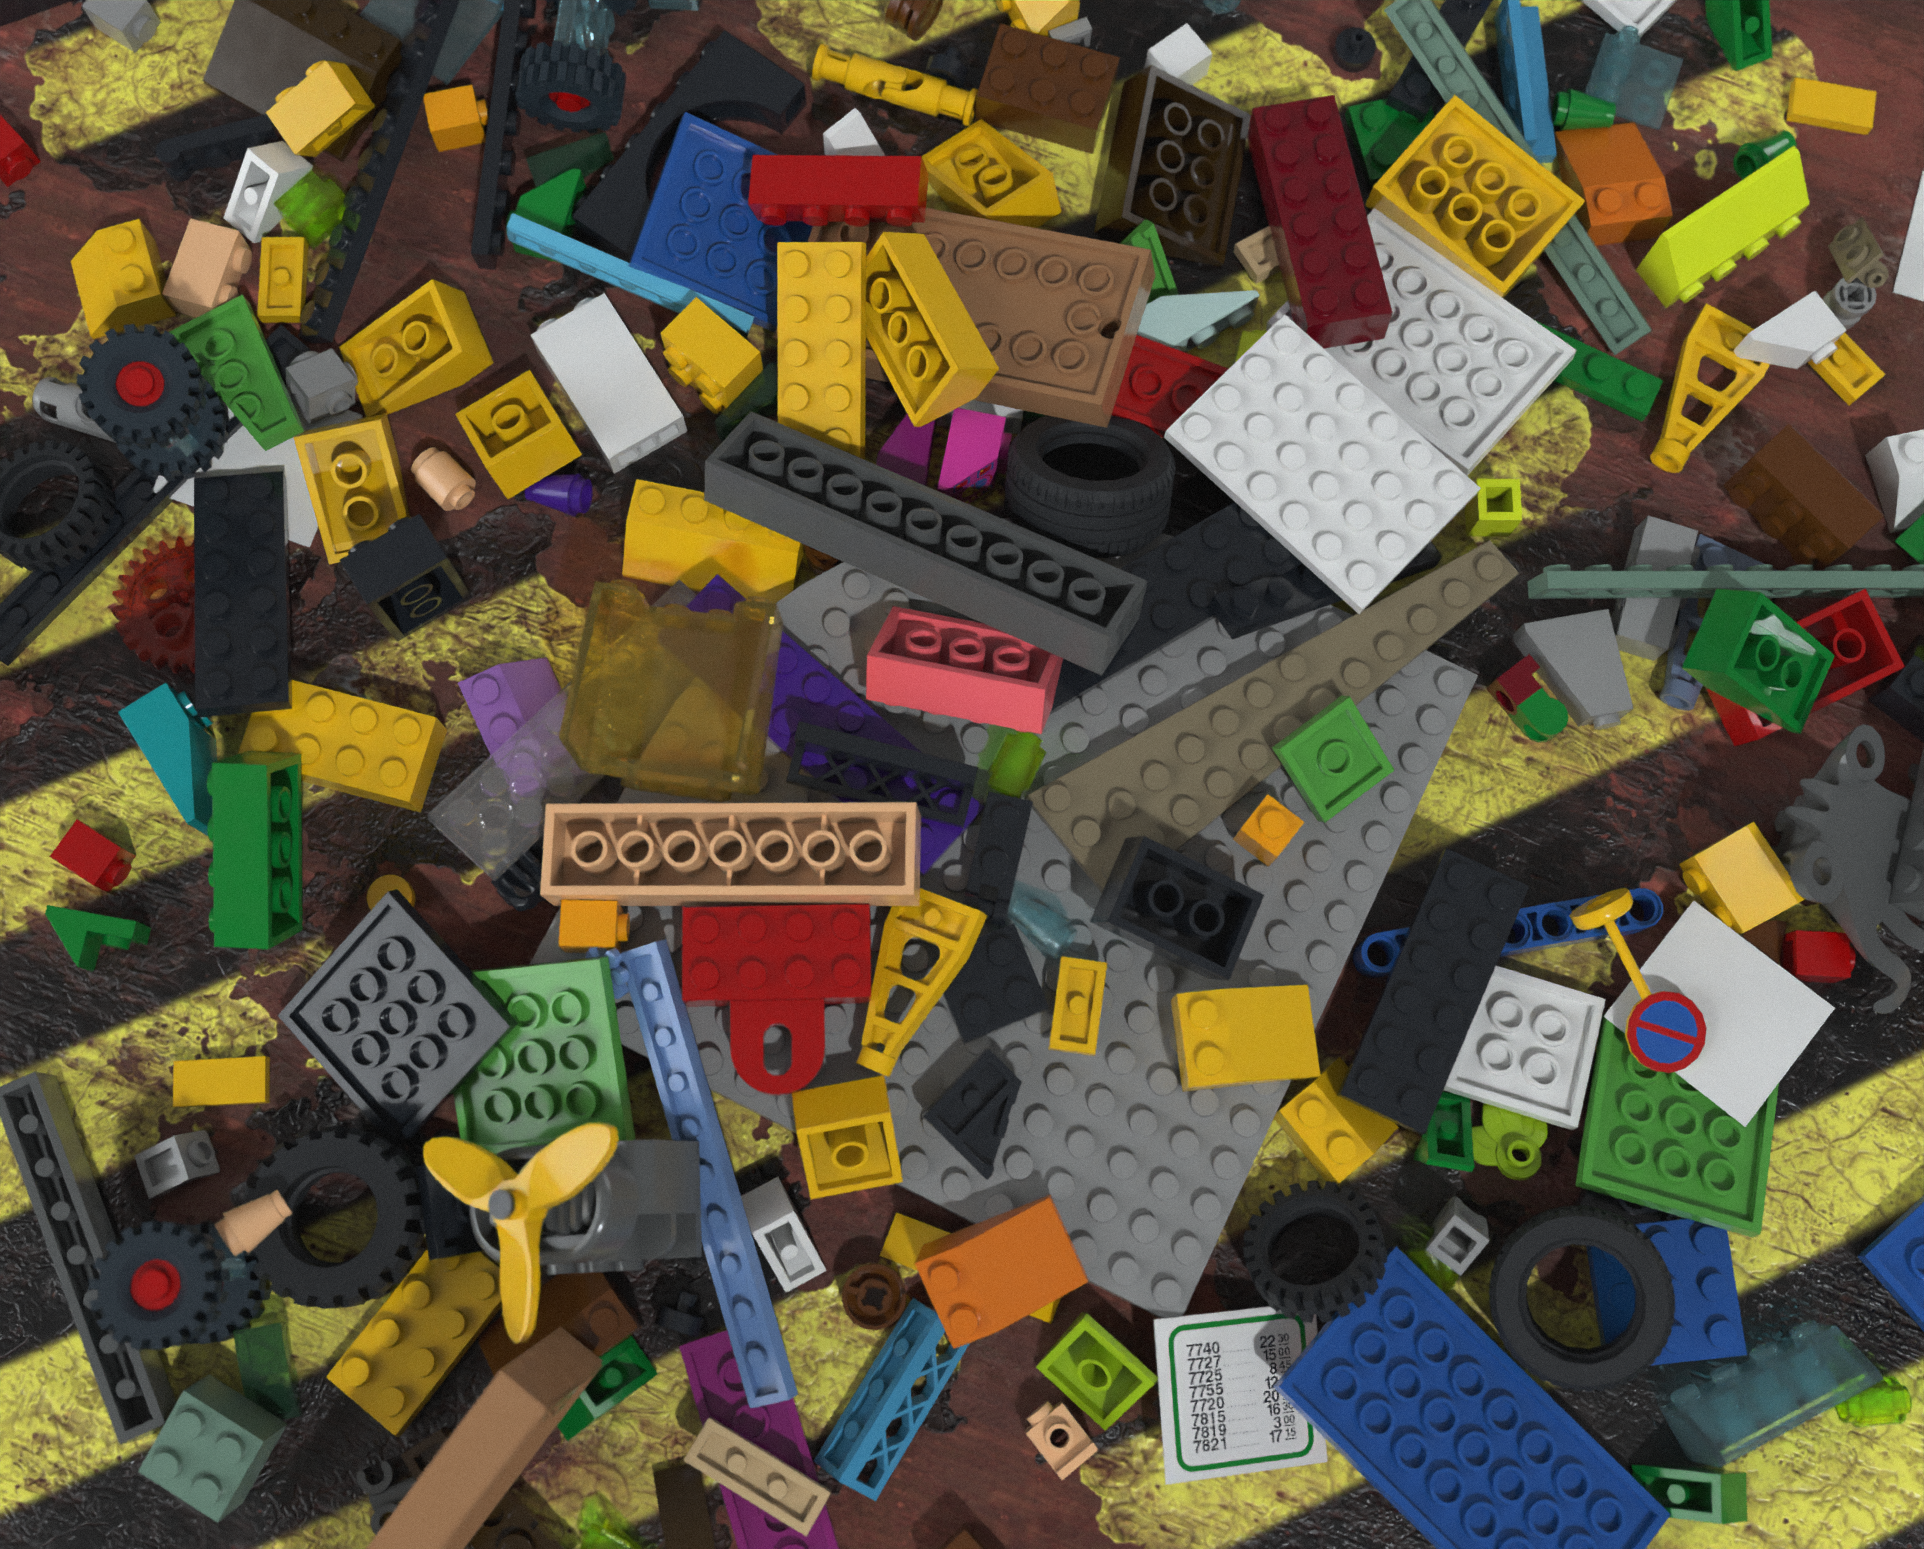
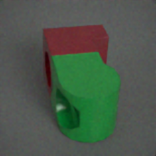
(1528, 703)

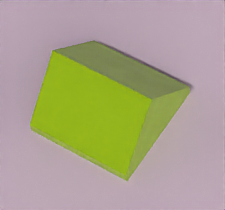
(1096, 1371)

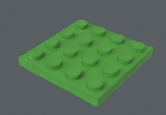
(556, 1064)
(1670, 1145)

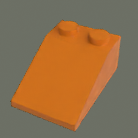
(1617, 180)
(999, 1270)

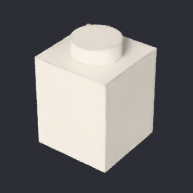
(1181, 55)

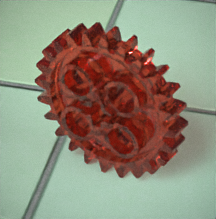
(167, 570)

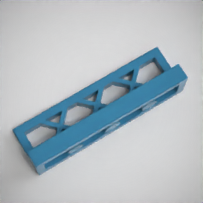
(1525, 76)
(886, 1396)

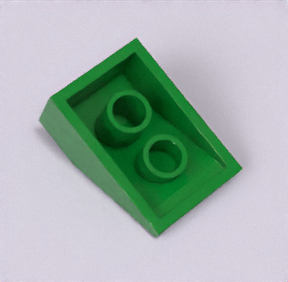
(1758, 658)

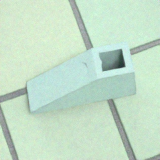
(1196, 318)

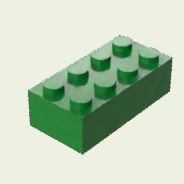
(256, 849)

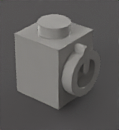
(321, 385)

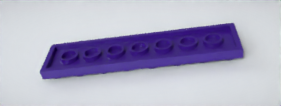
(815, 696)

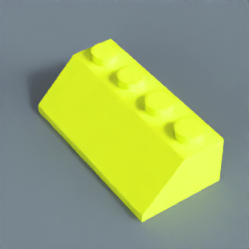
(1726, 230)

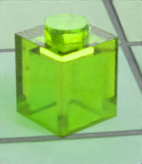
(312, 208)

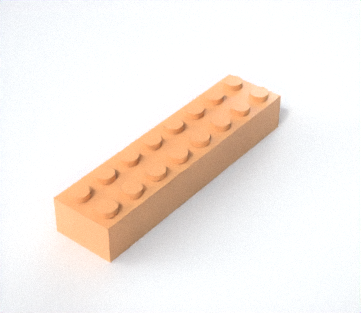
(733, 853)

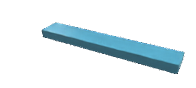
(617, 272)

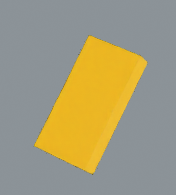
(1831, 106)
(221, 1081)

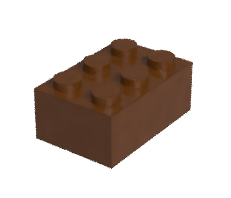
(1046, 88)
(1802, 500)

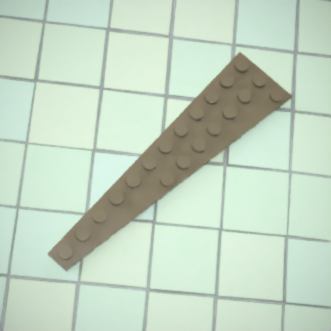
(1220, 748)

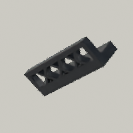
(883, 757)

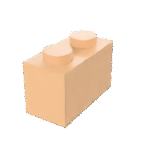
(206, 268)

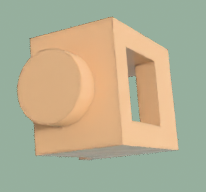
(1062, 1458)

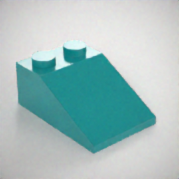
(177, 748)

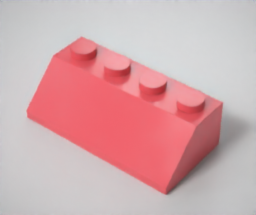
(961, 671)

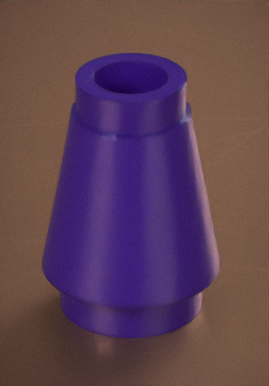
(562, 493)

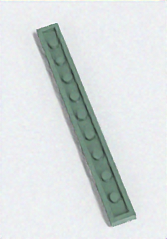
(1573, 248)
(1683, 582)

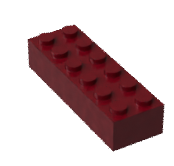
(1319, 222)

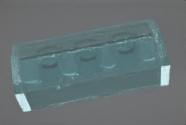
(1767, 1393)

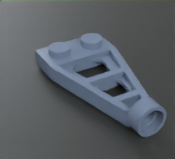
(1679, 687)

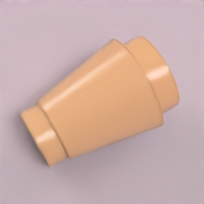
(252, 1222)

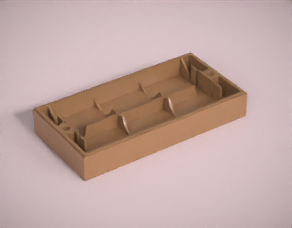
(1045, 303)
(491, 1446)

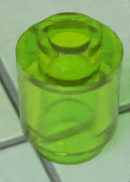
(1016, 763)
(1877, 1405)

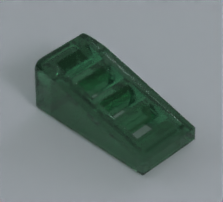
(585, 154)
(758, 397)

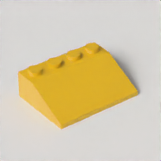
(1475, 197)

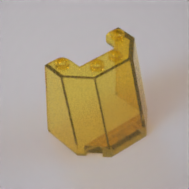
(673, 694)

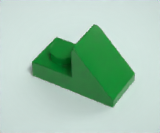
(85, 932)
(1448, 1135)

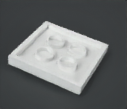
(1529, 1048)

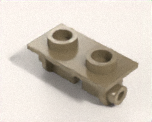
(1859, 255)

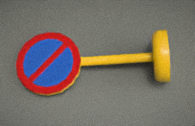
(1664, 1026)

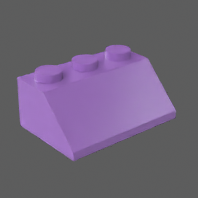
(508, 697)

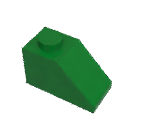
(1741, 30)
(551, 206)
(621, 1374)
(1696, 1492)

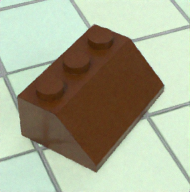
(580, 1303)

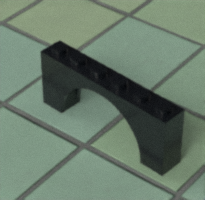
(723, 86)

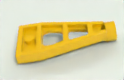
(1715, 337)
(936, 921)

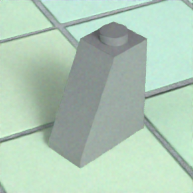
(1580, 665)

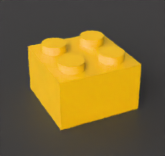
(709, 356)
(518, 434)

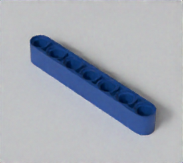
(1528, 931)

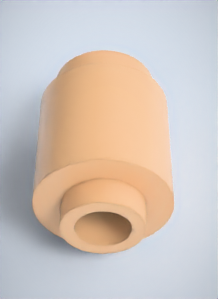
(443, 479)

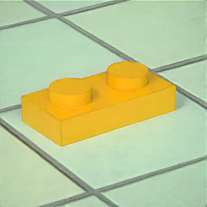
(282, 279)
(1848, 370)
(1077, 1006)

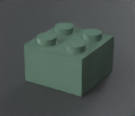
(212, 1447)

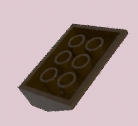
(276, 41)
(1174, 164)

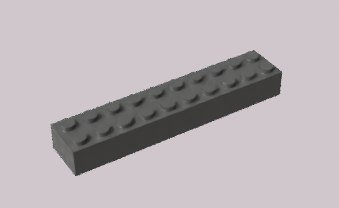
(925, 541)

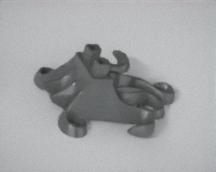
(1845, 851)

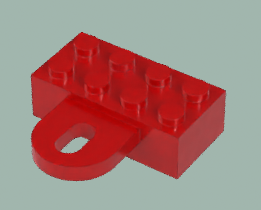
(776, 971)

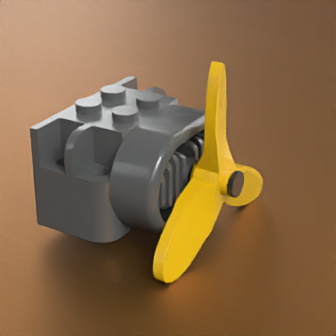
(572, 1205)

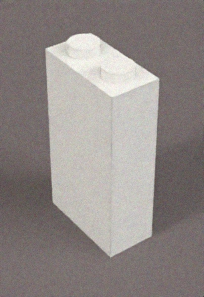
(608, 382)

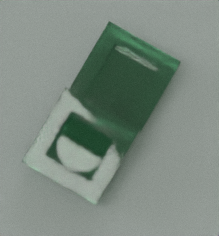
(267, 1369)

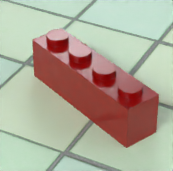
(838, 189)

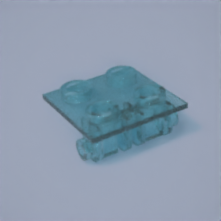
(1634, 77)

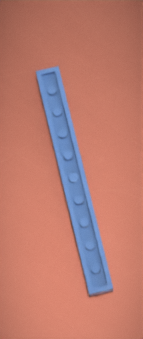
(724, 1223)

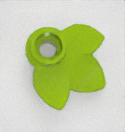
(1509, 1131)

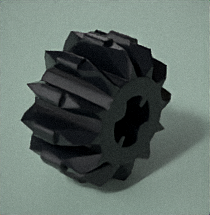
(522, 880)

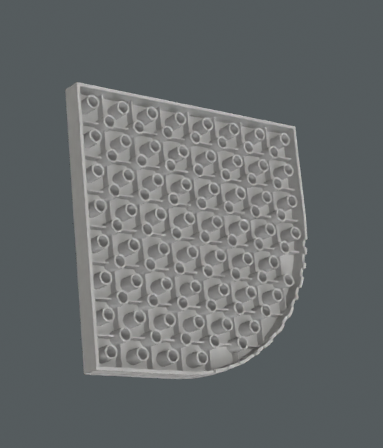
(1110, 1135)

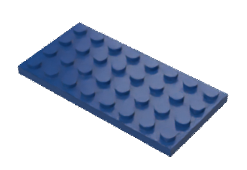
(1460, 1428)

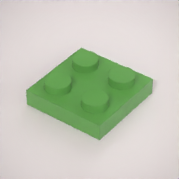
(1333, 758)

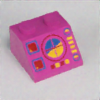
(973, 454)

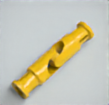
(888, 82)

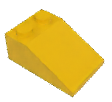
(992, 178)
(417, 350)
(352, 481)
(1244, 1036)

